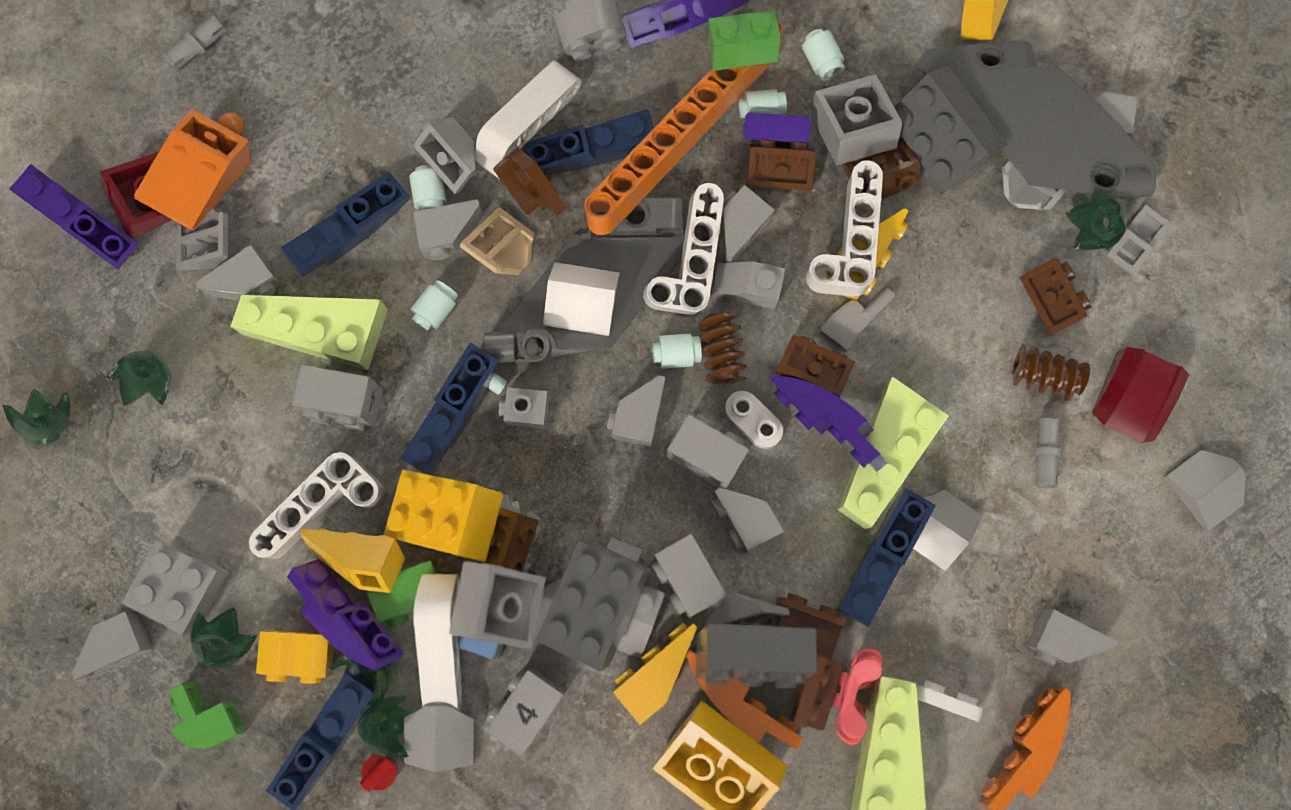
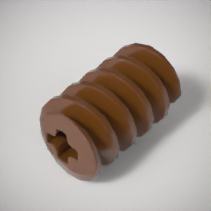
(721, 348)
(1050, 372)

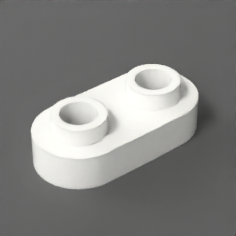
(752, 420)
(962, 705)

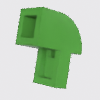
(201, 726)

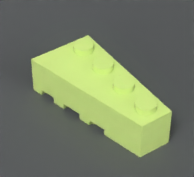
(322, 327)
(901, 433)
(891, 750)

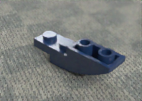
(590, 146)
(348, 226)
(452, 409)
(885, 557)
(322, 741)

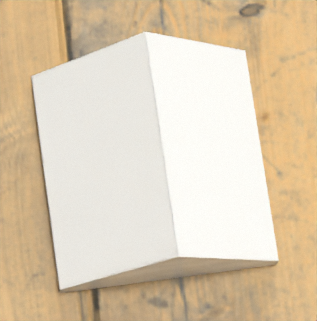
(580, 298)

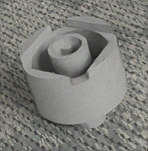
(589, 27)

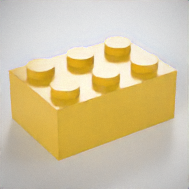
(444, 514)
(719, 764)

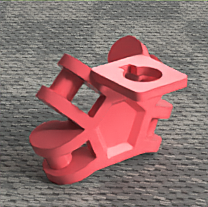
(863, 672)

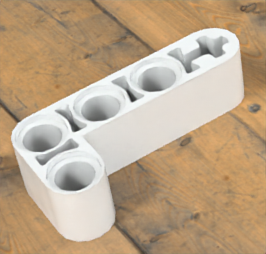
(525, 114)
(854, 228)
(693, 249)
(310, 511)
(435, 646)

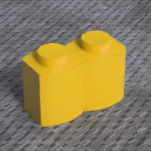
(294, 654)

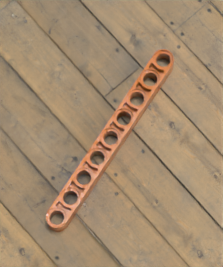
(718, 88)

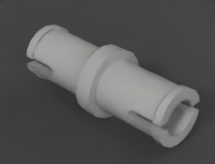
(195, 43)
(1048, 453)

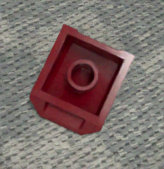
(120, 186)
(1139, 394)

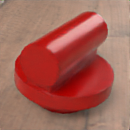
(378, 773)

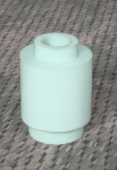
(823, 54)
(763, 102)
(427, 188)
(434, 305)
(677, 351)

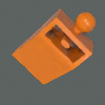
(195, 167)

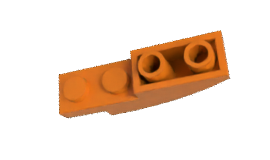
(745, 715)
(1041, 742)

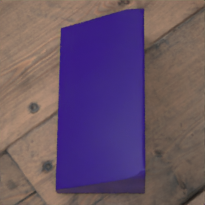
(776, 127)

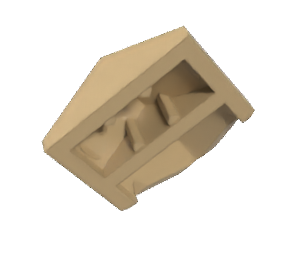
(501, 243)

